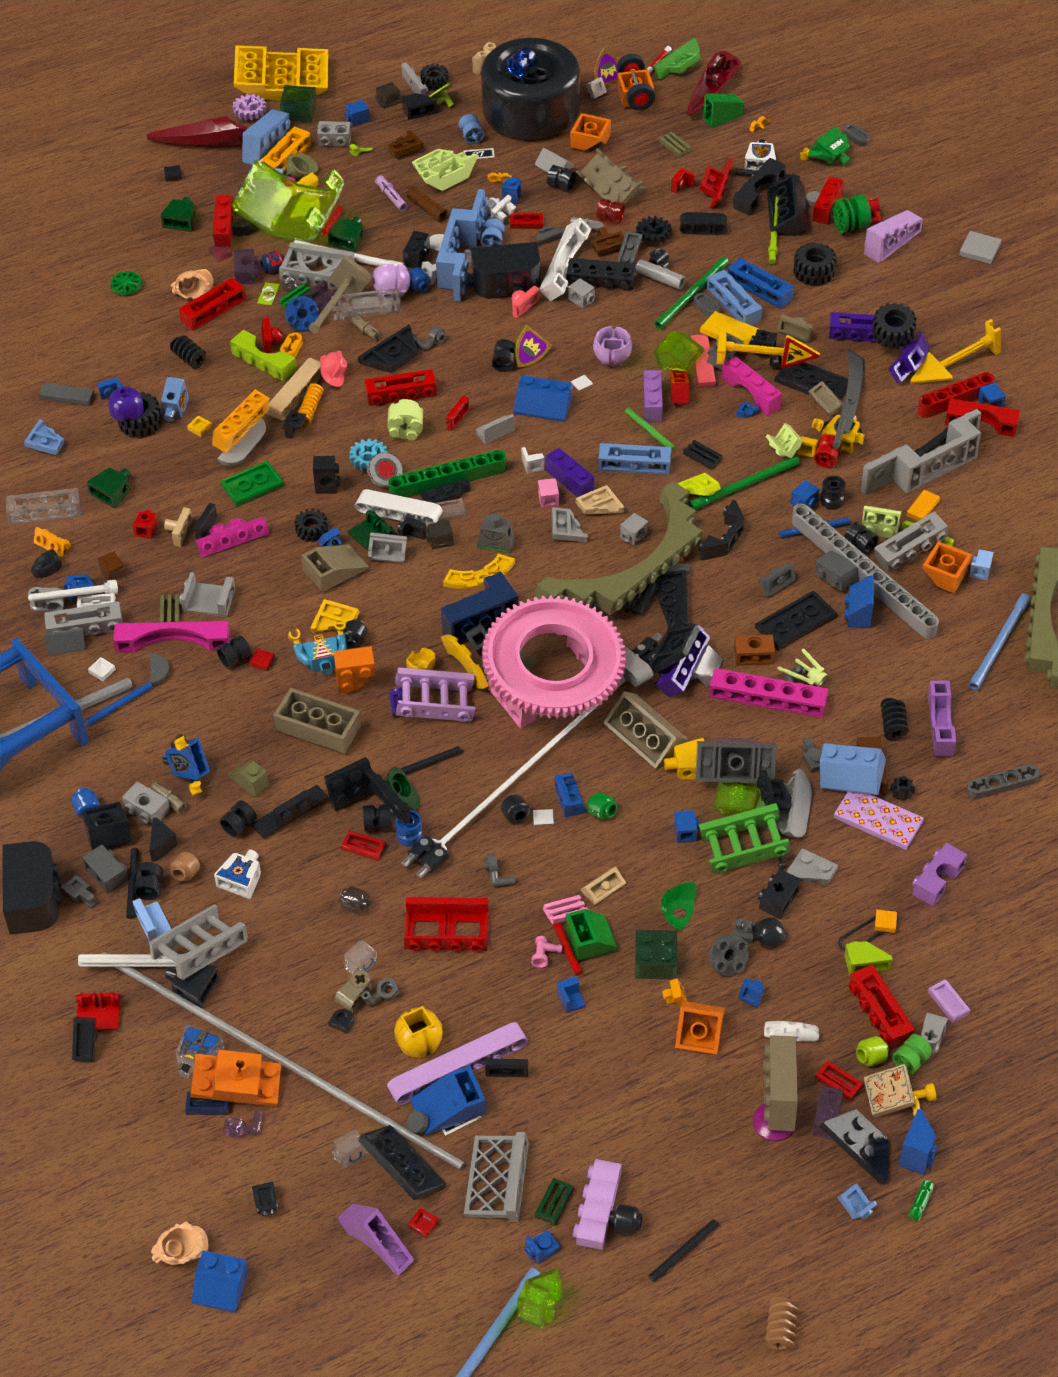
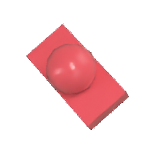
(523, 301)

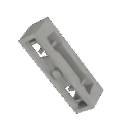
(911, 542)
(85, 618)

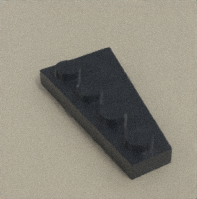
(672, 595)

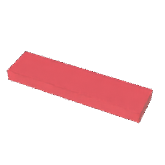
(704, 370)

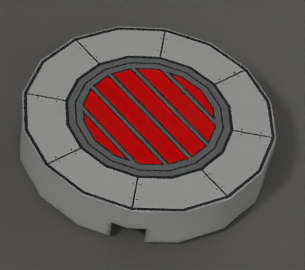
(383, 467)

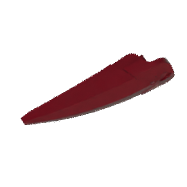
(715, 76)
(206, 133)

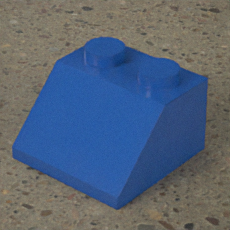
(860, 603)
(919, 1145)
(219, 1281)

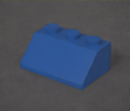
(543, 398)

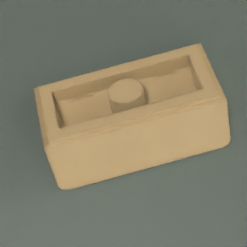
(603, 885)

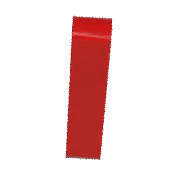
(965, 390)

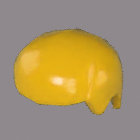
(423, 660)

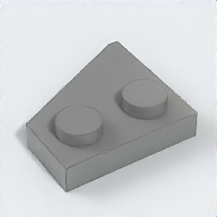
(812, 868)

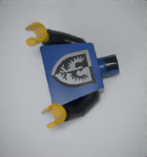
(187, 761)

